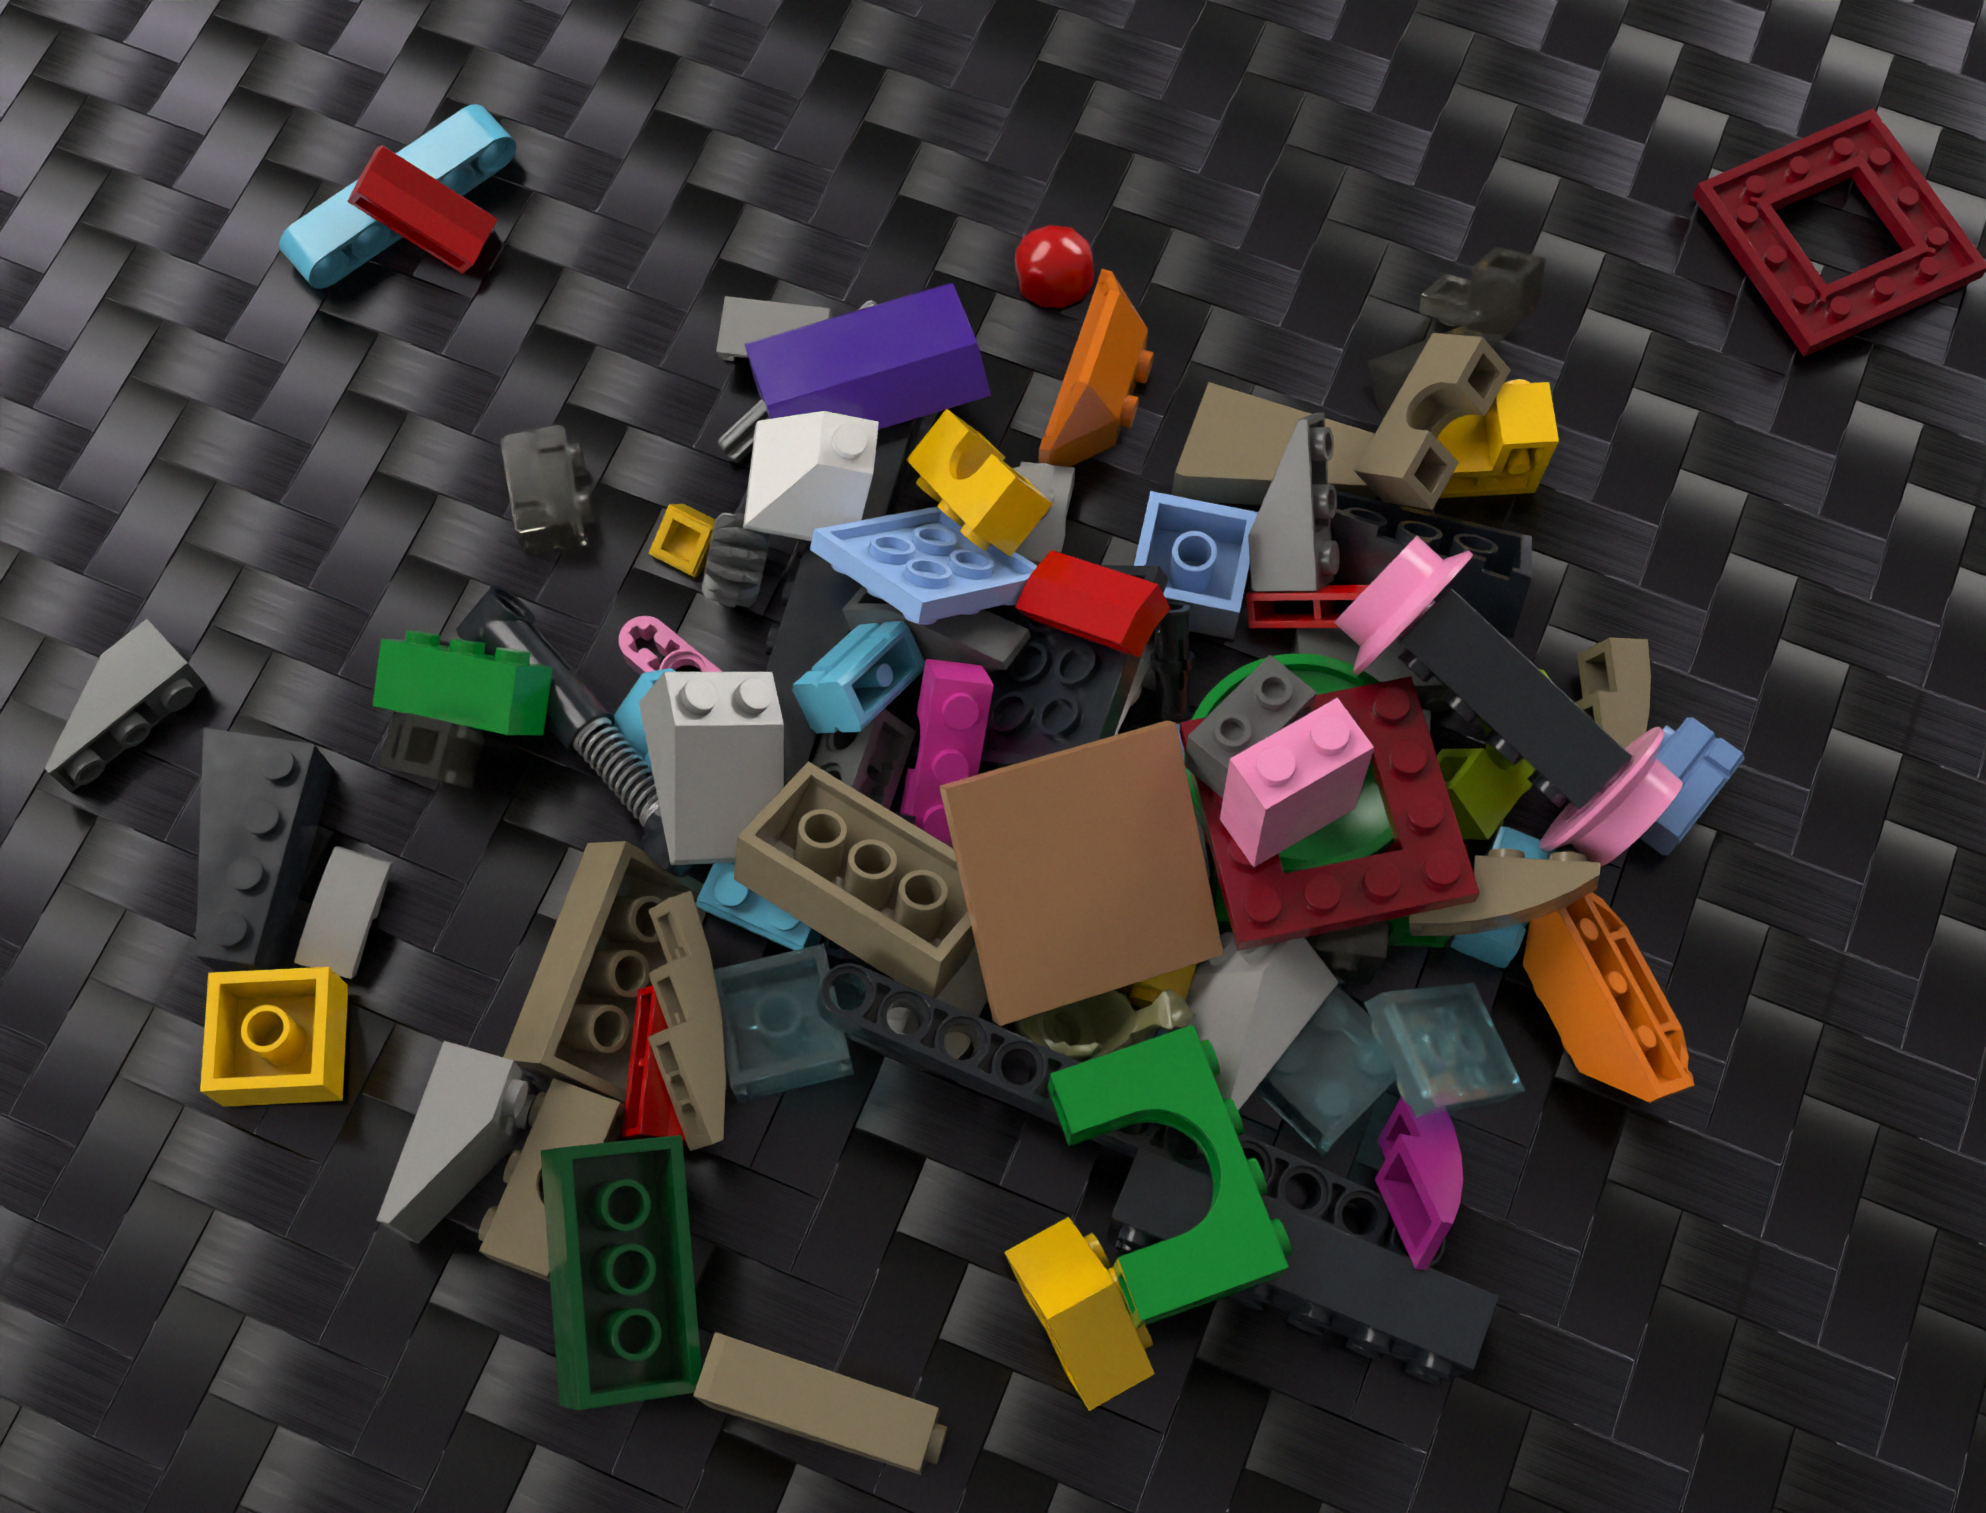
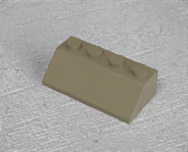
(860, 879)
(596, 960)

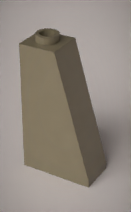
(1241, 443)
(819, 1405)

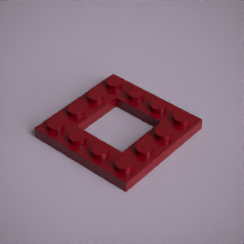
(1814, 314)
(1421, 876)

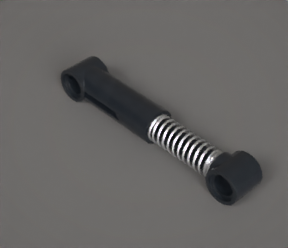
(575, 714)

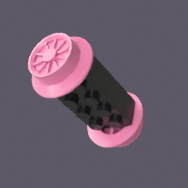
(1609, 788)

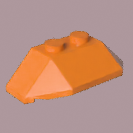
(1099, 379)
(1606, 1001)

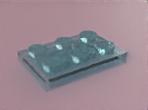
(1443, 1048)

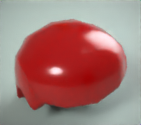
(1054, 266)

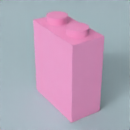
(1295, 782)

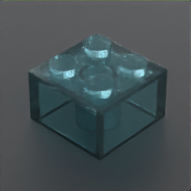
(774, 1025)
(1329, 1073)

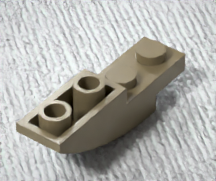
(1512, 892)

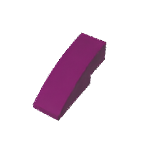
(1420, 1179)

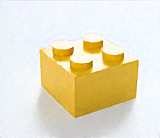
(274, 1037)

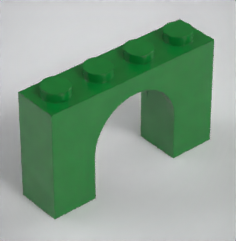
(1175, 1085)

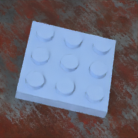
(923, 564)

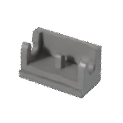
(752, 320)

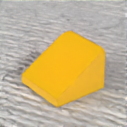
(683, 539)

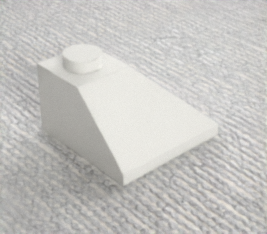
(809, 473)

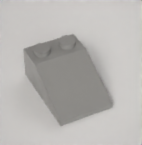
(712, 758)
(1255, 1007)
(457, 1137)

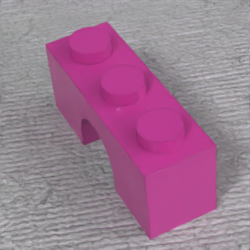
(952, 734)

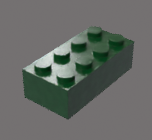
(621, 1272)

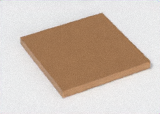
(1082, 871)

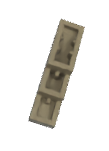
(693, 1045)

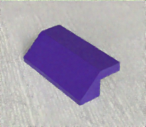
(874, 361)

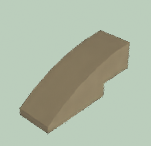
(1617, 687)

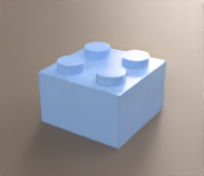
(1202, 554)

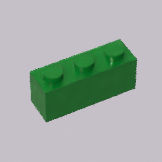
(463, 684)

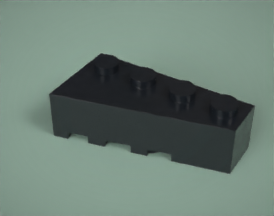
(1491, 582)
(254, 844)

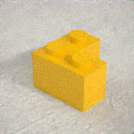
(1506, 446)
(1082, 1311)

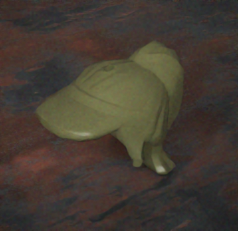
(1103, 1024)

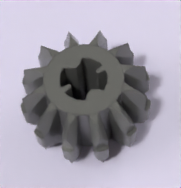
(734, 562)

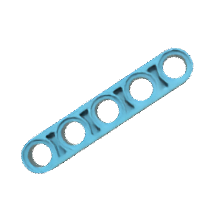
(341, 237)

